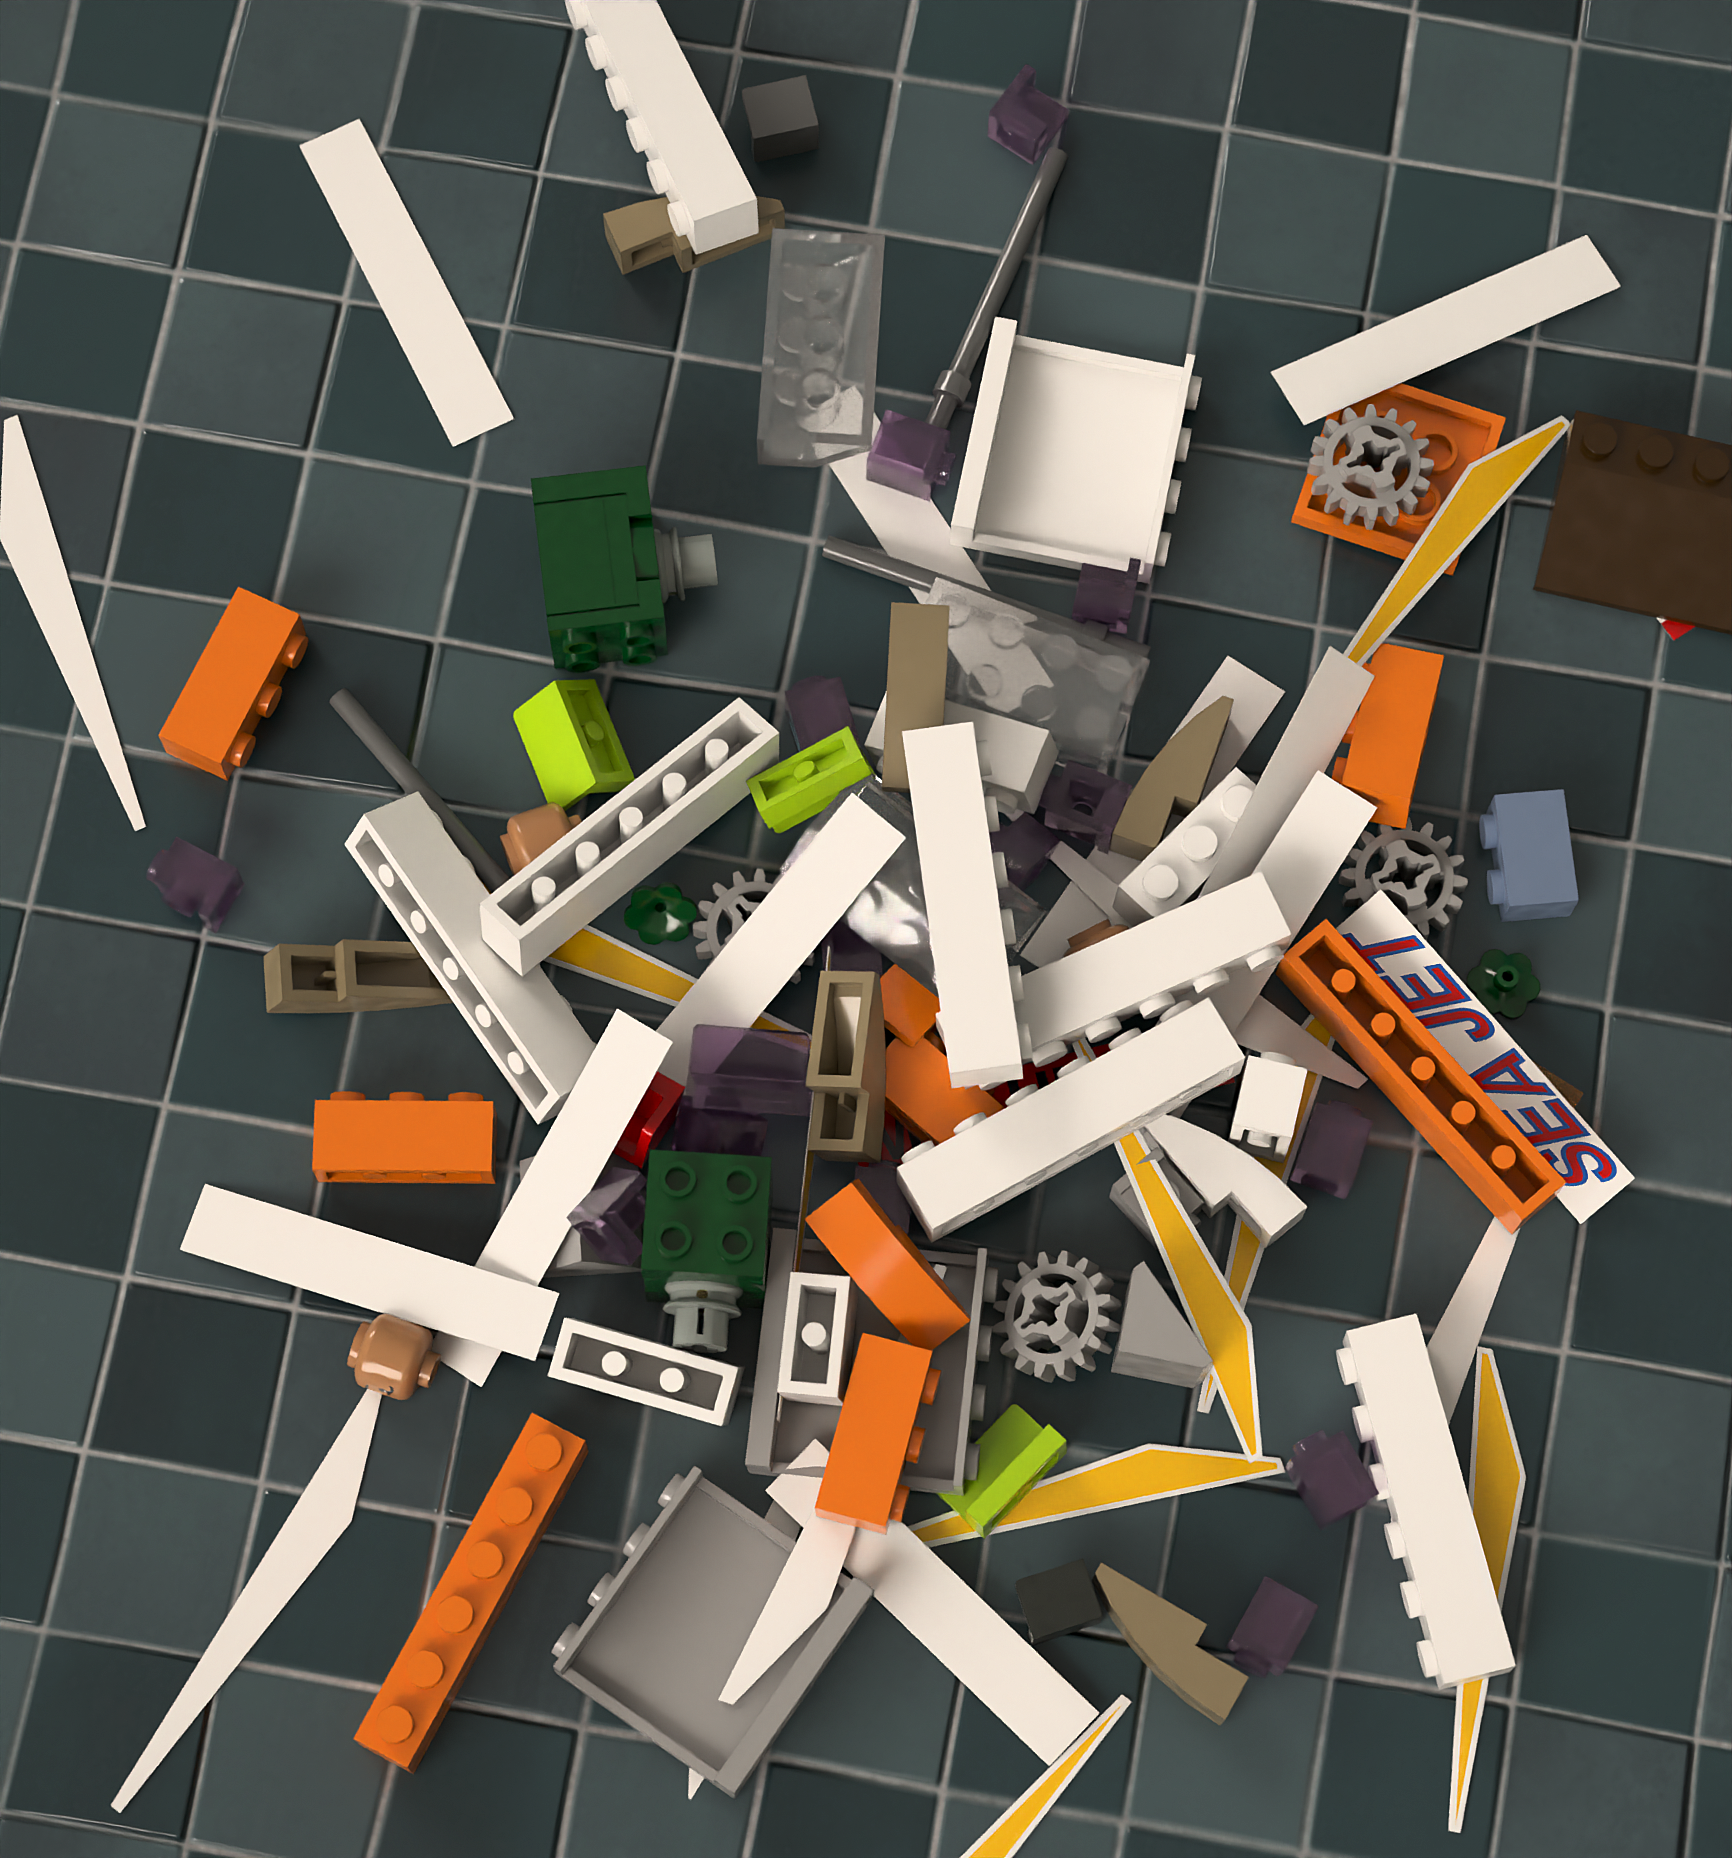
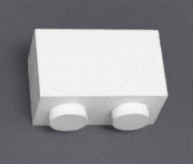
(1267, 1106)
(818, 1338)

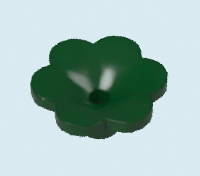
(660, 913)
(1496, 993)

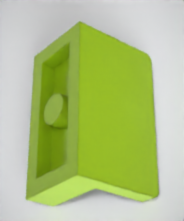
(572, 742)
(808, 780)
(1011, 1463)

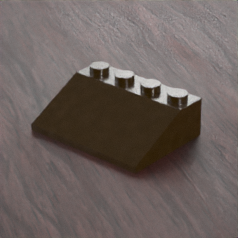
(1641, 523)

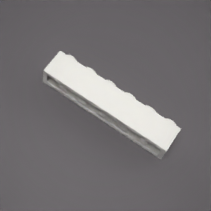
(669, 120)
(628, 837)
(437, 904)
(963, 905)
(1149, 968)
(1069, 1118)
(1426, 1502)

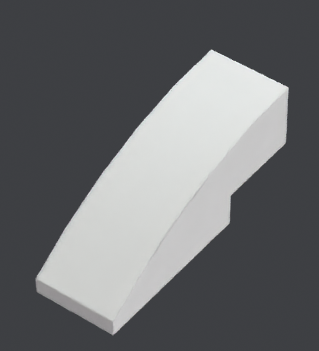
(1226, 1176)

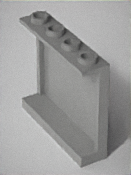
(946, 1452)
(678, 1623)

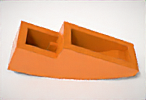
(887, 1267)

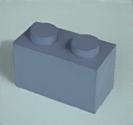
(1529, 855)

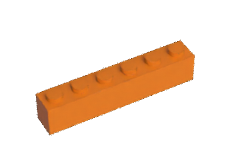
(1419, 1076)
(472, 1593)

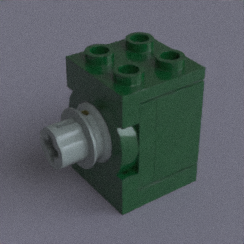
(610, 567)
(706, 1241)

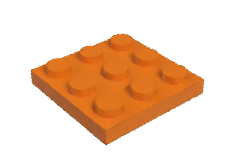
(1456, 438)

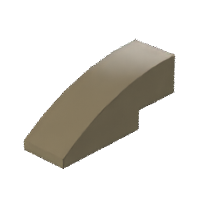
(645, 235)
(913, 682)
(1171, 782)
(349, 978)
(848, 1068)
(1167, 1644)

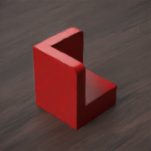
(650, 1120)

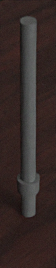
(954, 383)
(923, 580)
(412, 781)

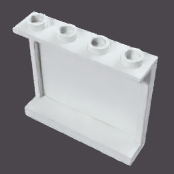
(1073, 454)

